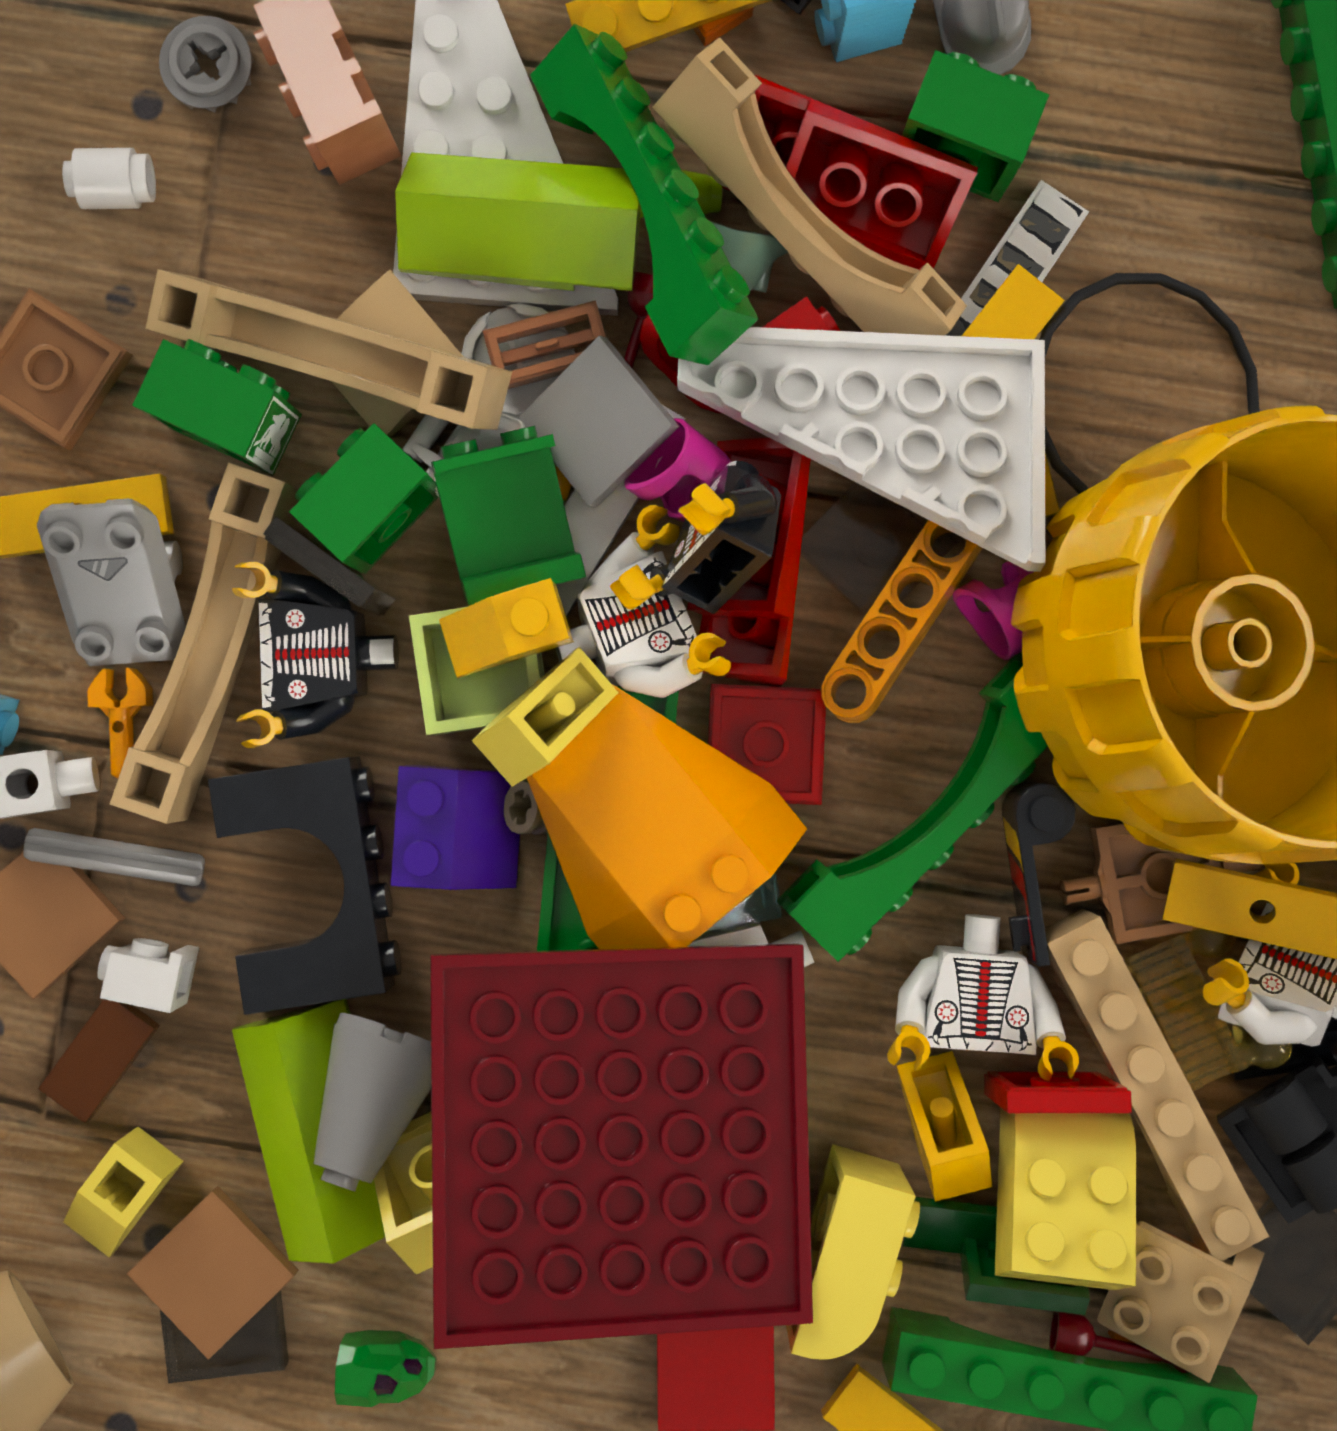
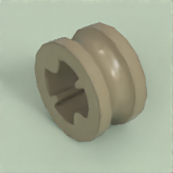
(522, 811)

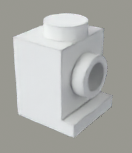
(147, 974)

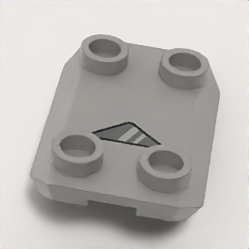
(114, 580)

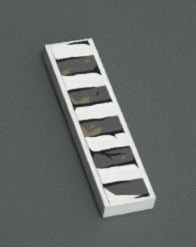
(1031, 241)

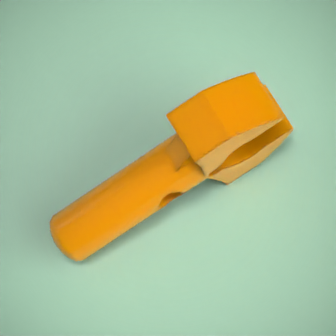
(119, 712)

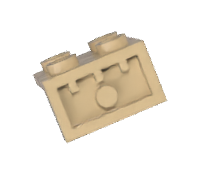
(1181, 1300)

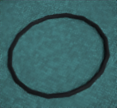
(1174, 285)

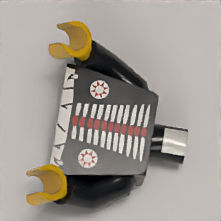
(720, 545)
(309, 654)

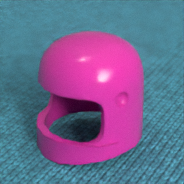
(685, 464)
(994, 626)

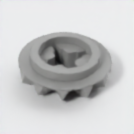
(215, 39)

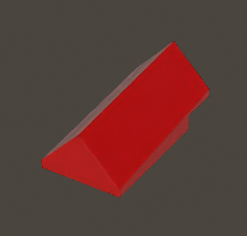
(867, 178)
(761, 613)

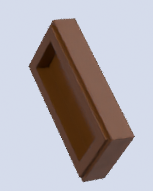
(98, 1058)

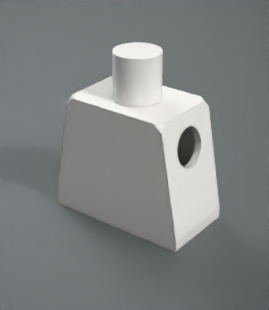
(55, 778)

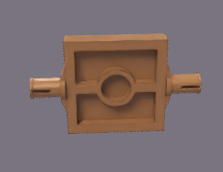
(1133, 883)

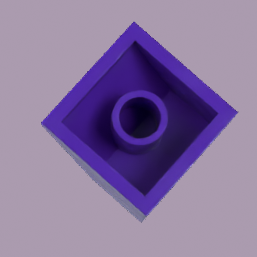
(453, 830)

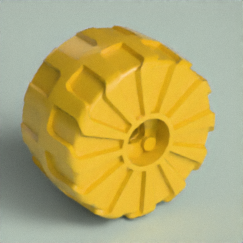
(1194, 642)

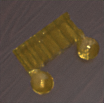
(1189, 1024)

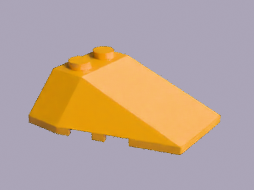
(657, 828)

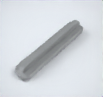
(113, 857)

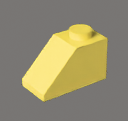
(545, 718)

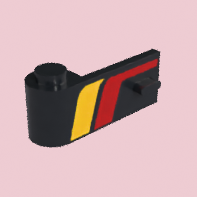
(1031, 817)

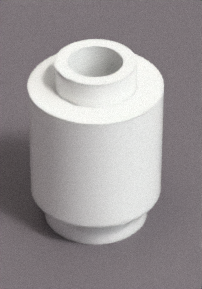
(109, 178)

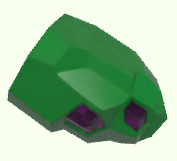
(381, 1368)

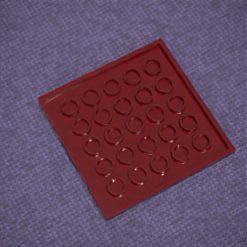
(618, 1143)

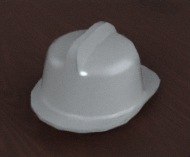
(986, 30)

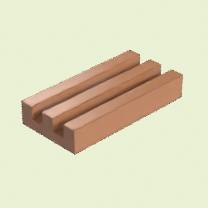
(536, 325)

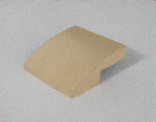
(393, 311)

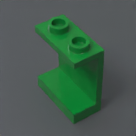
(505, 514)

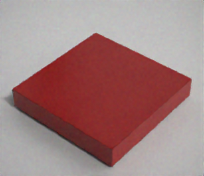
(772, 735)
(1032, 1094)
(716, 1380)

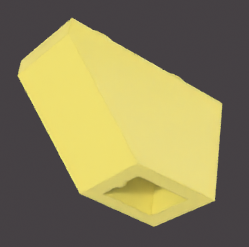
(121, 1190)

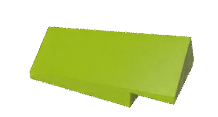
(517, 222)
(285, 1081)

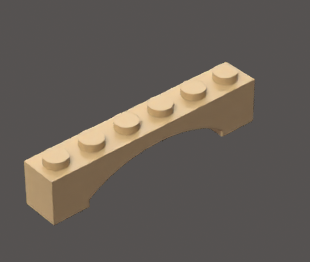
(719, 118)
(329, 349)
(177, 740)
(1167, 1111)

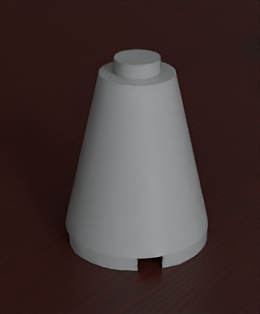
(369, 1097)

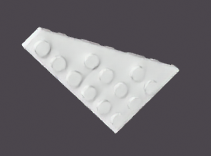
(477, 101)
(912, 416)

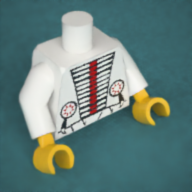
(650, 646)
(1275, 989)
(980, 1003)

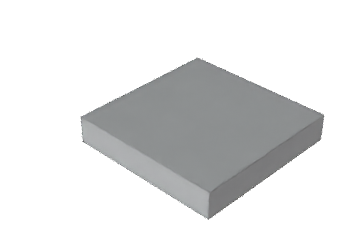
(600, 421)

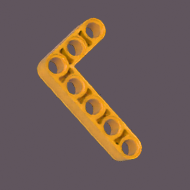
(889, 614)

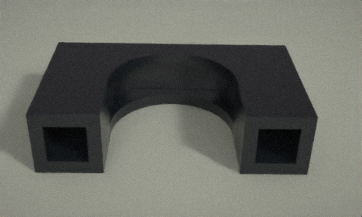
(355, 951)

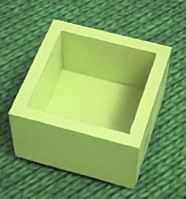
(467, 701)

